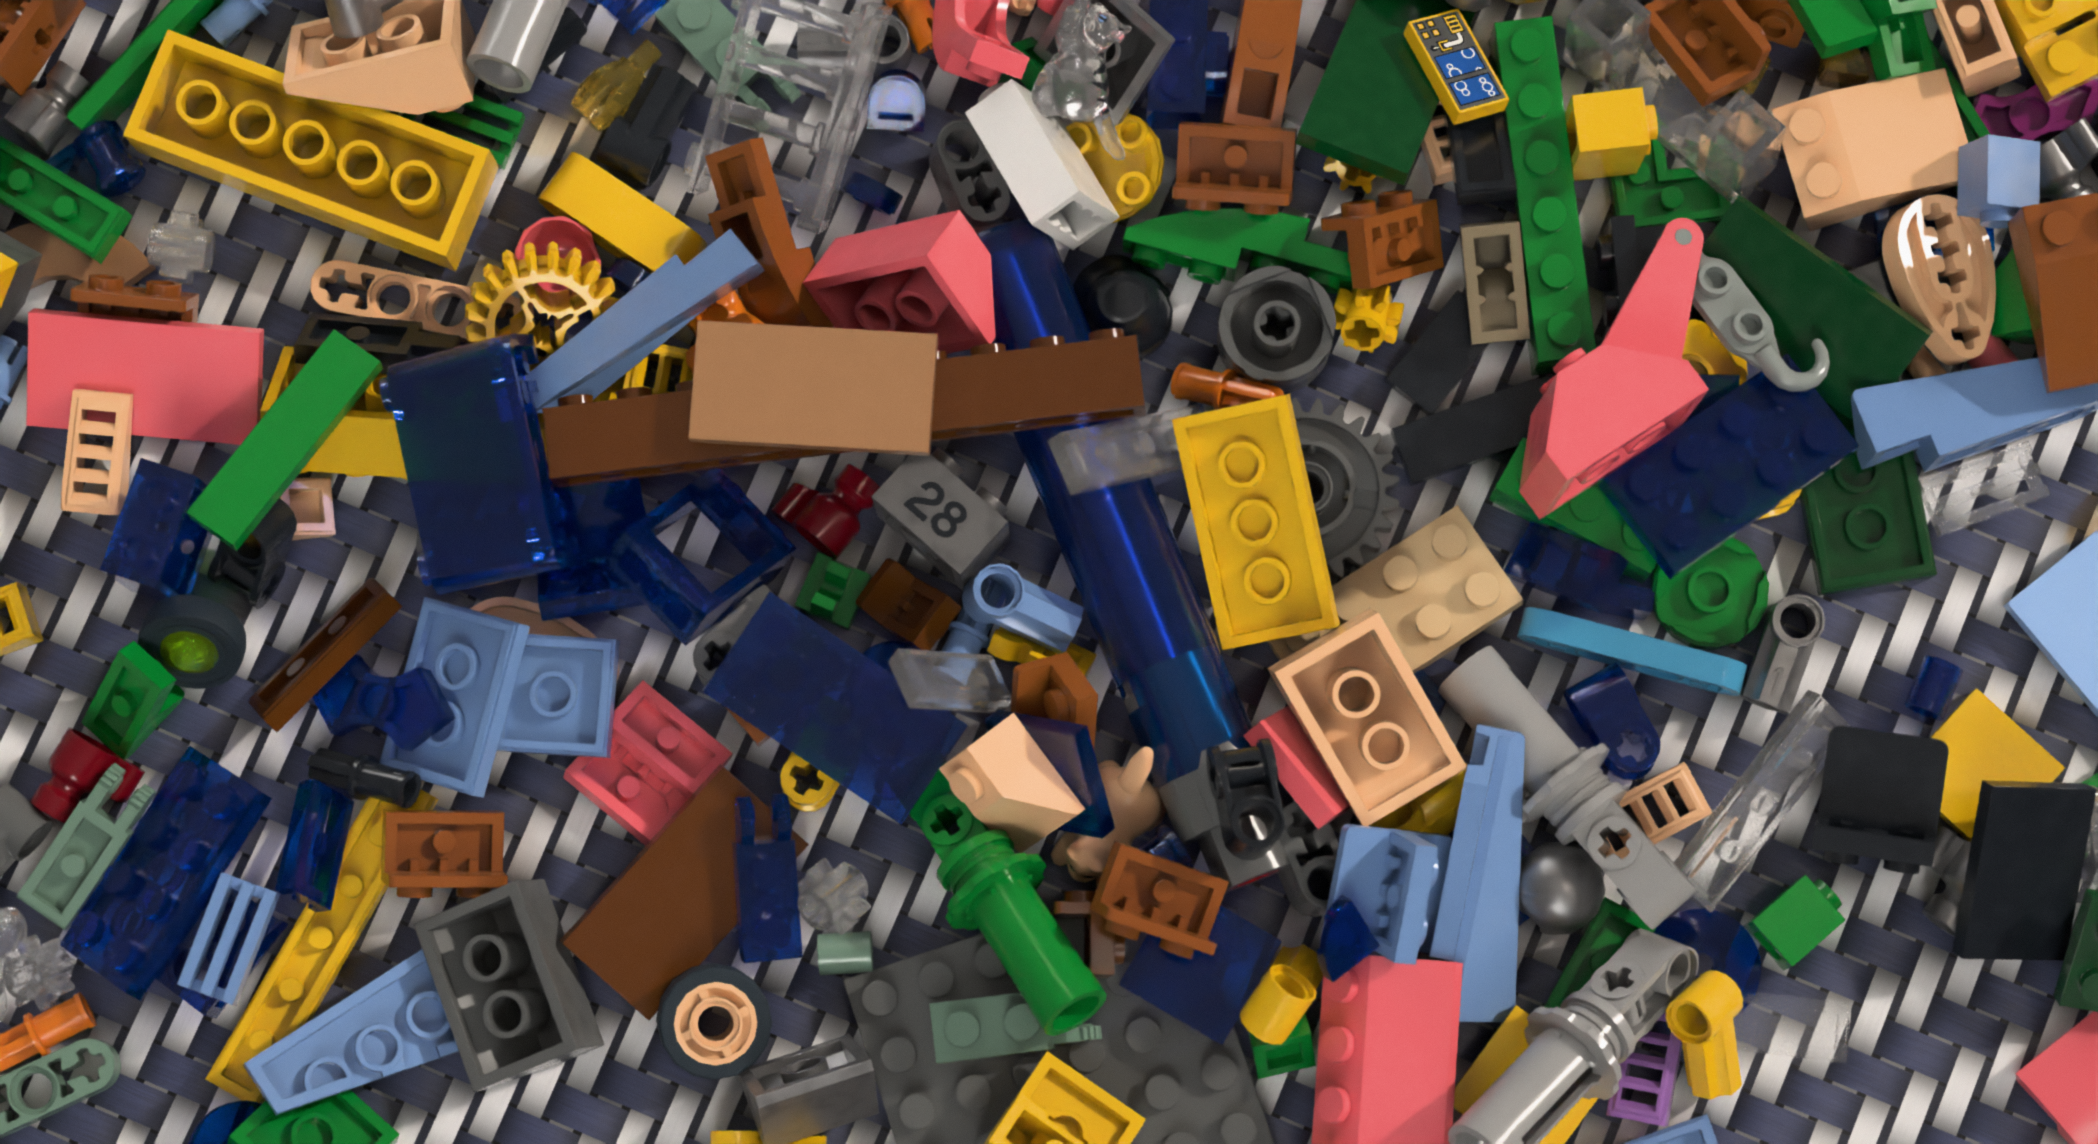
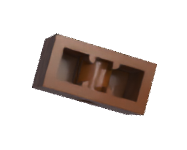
(30, 35)

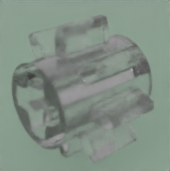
(181, 247)
(833, 896)
(37, 972)

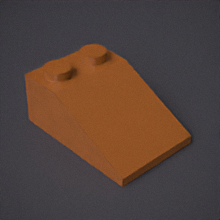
(2059, 279)

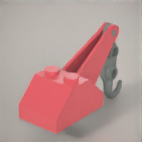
(1636, 384)

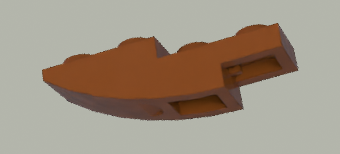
(1261, 62)
(757, 217)

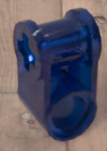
(1610, 712)

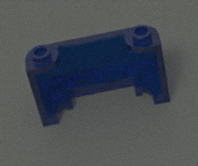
(477, 465)

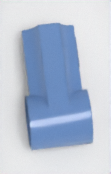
(1027, 608)

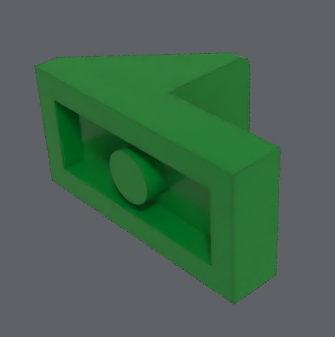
(132, 700)

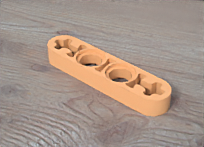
(423, 291)

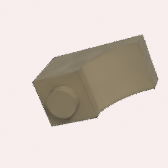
(1494, 281)

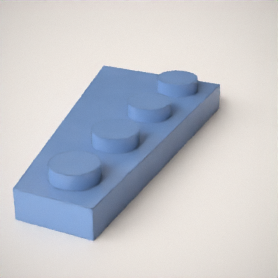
(363, 1038)

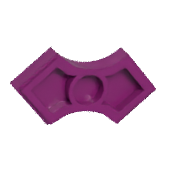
(2030, 117)

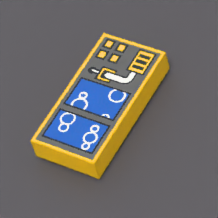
(1456, 66)

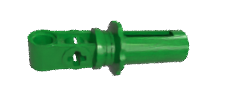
(999, 896)

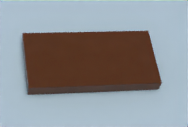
(671, 897)

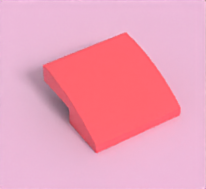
(653, 764)
(2066, 1082)

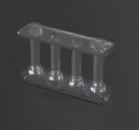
(844, 86)

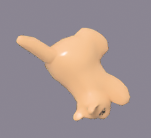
(1134, 809)

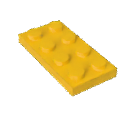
(1256, 522)

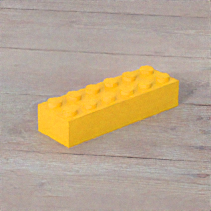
(311, 154)

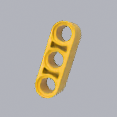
(618, 215)

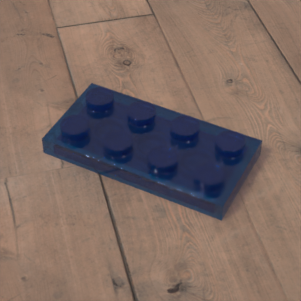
(1726, 469)
(833, 708)
(165, 872)

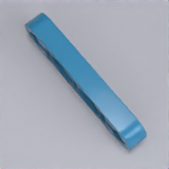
(1632, 651)

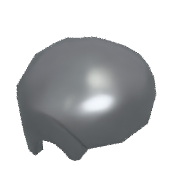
(1560, 887)

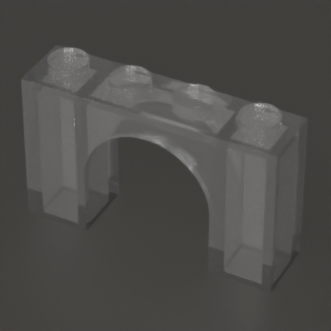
(1724, 145)

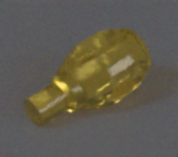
(613, 87)

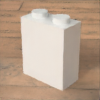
(1041, 165)

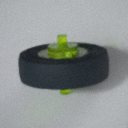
(194, 640)

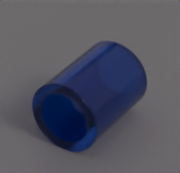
(1933, 687)

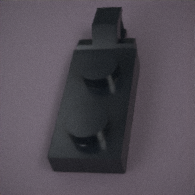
(383, 338)

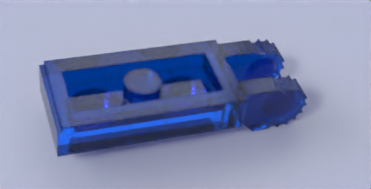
(766, 885)

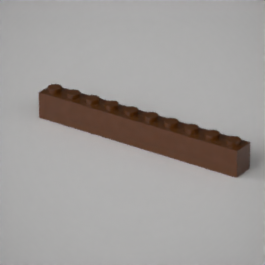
(972, 398)

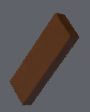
(324, 654)

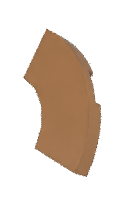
(66, 263)

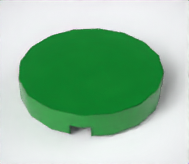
(1714, 598)

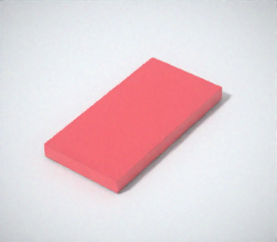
(182, 375)

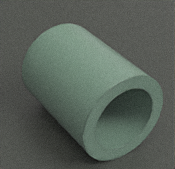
(845, 953)

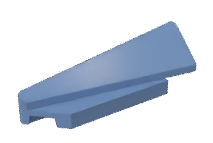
(643, 321)
(1961, 413)
(1482, 877)

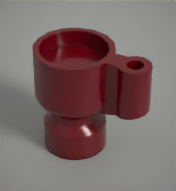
(830, 518)
(76, 770)

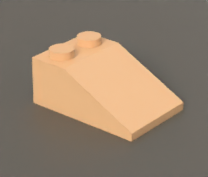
(403, 67)
(1872, 145)
(1367, 717)

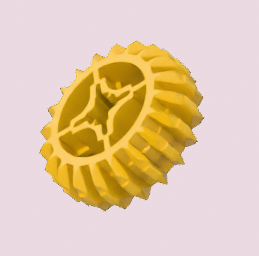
(523, 277)

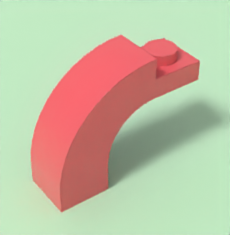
(973, 40)

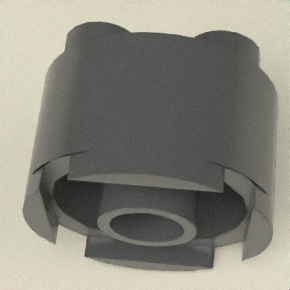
(1290, 302)

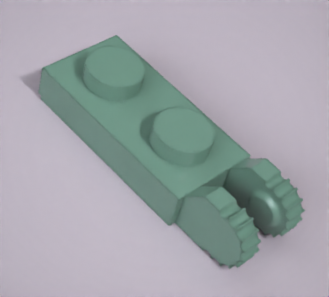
(704, 33)
(83, 851)
(994, 1029)

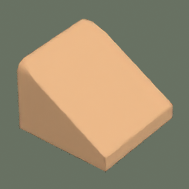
(312, 507)

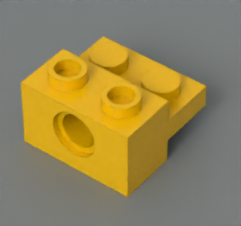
(2053, 61)
(1064, 1108)

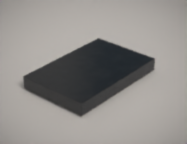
(2024, 870)

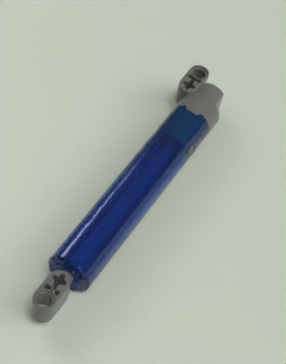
(1127, 561)

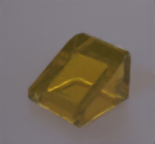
(1843, 70)

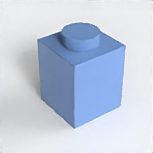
(1997, 178)

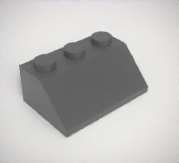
(508, 984)

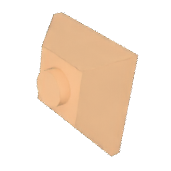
(1011, 784)

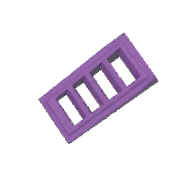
(1665, 1089)

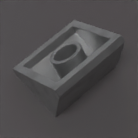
(810, 1090)

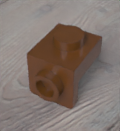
(907, 606)
(1101, 946)

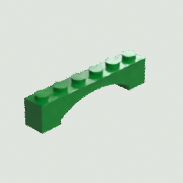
(1545, 202)

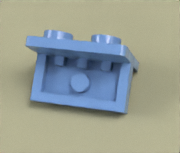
(1394, 884)

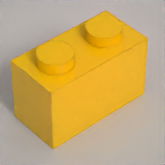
(1609, 132)

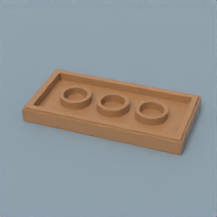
(813, 388)

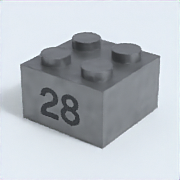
(943, 516)

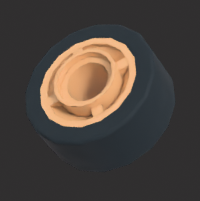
(721, 1054)

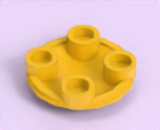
(1129, 181)

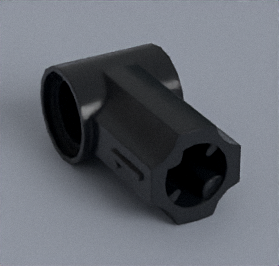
(641, 139)

